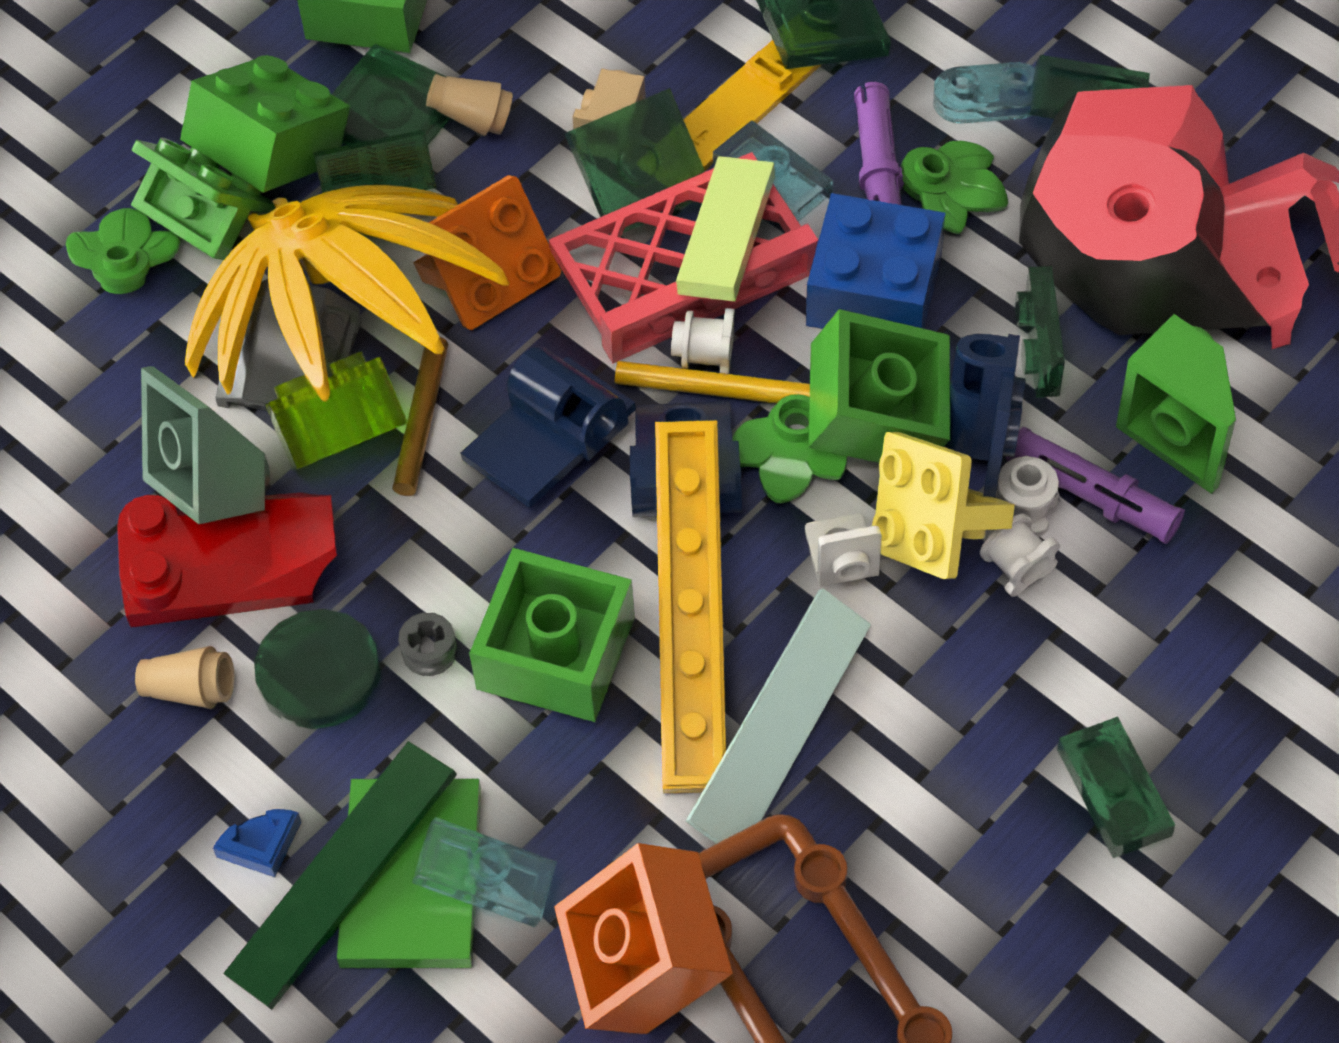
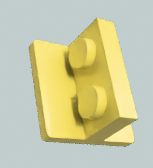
(928, 505)

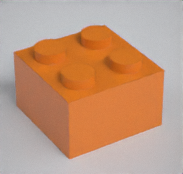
(642, 939)

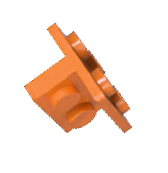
(507, 232)

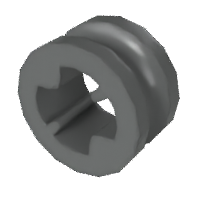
(411, 639)

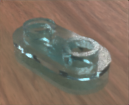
(984, 92)

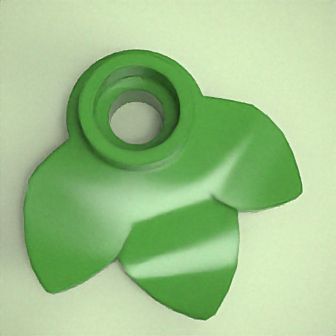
(953, 181)
(122, 250)
(783, 452)

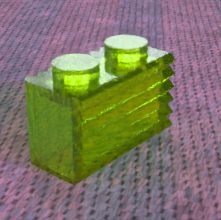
(358, 409)

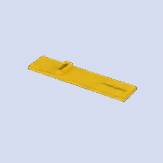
(743, 98)

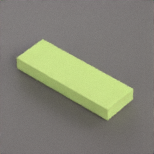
(725, 229)

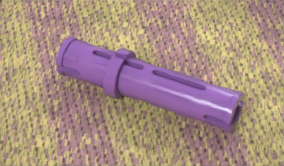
(880, 171)
(1157, 516)

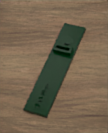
(339, 875)

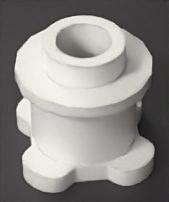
(704, 340)
(1032, 488)
(1020, 554)

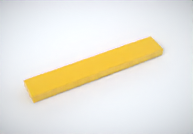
(690, 604)

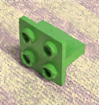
(195, 196)

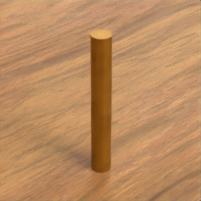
(419, 421)

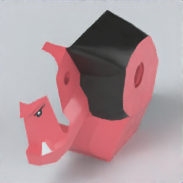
(1147, 227)

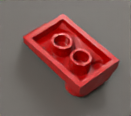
(223, 566)

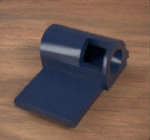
(986, 401)
(532, 440)
(644, 453)

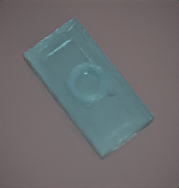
(795, 178)
(484, 872)

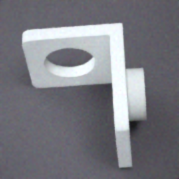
(846, 554)

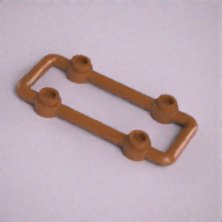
(820, 878)

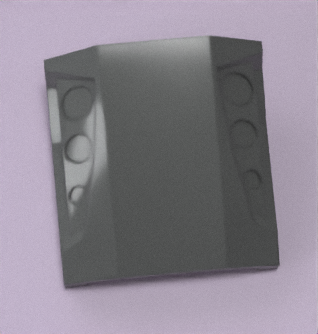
(266, 356)

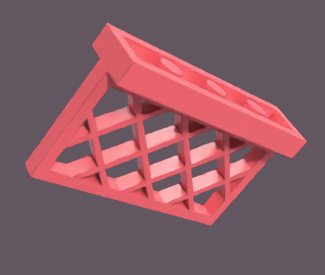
(651, 317)

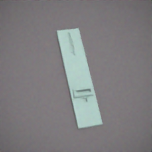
(780, 719)

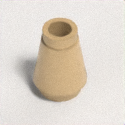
(471, 102)
(187, 677)

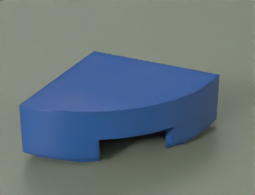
(260, 841)

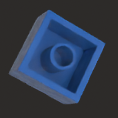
(875, 261)

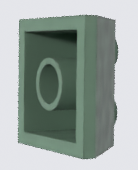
(197, 455)

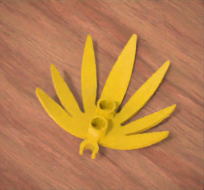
(325, 242)

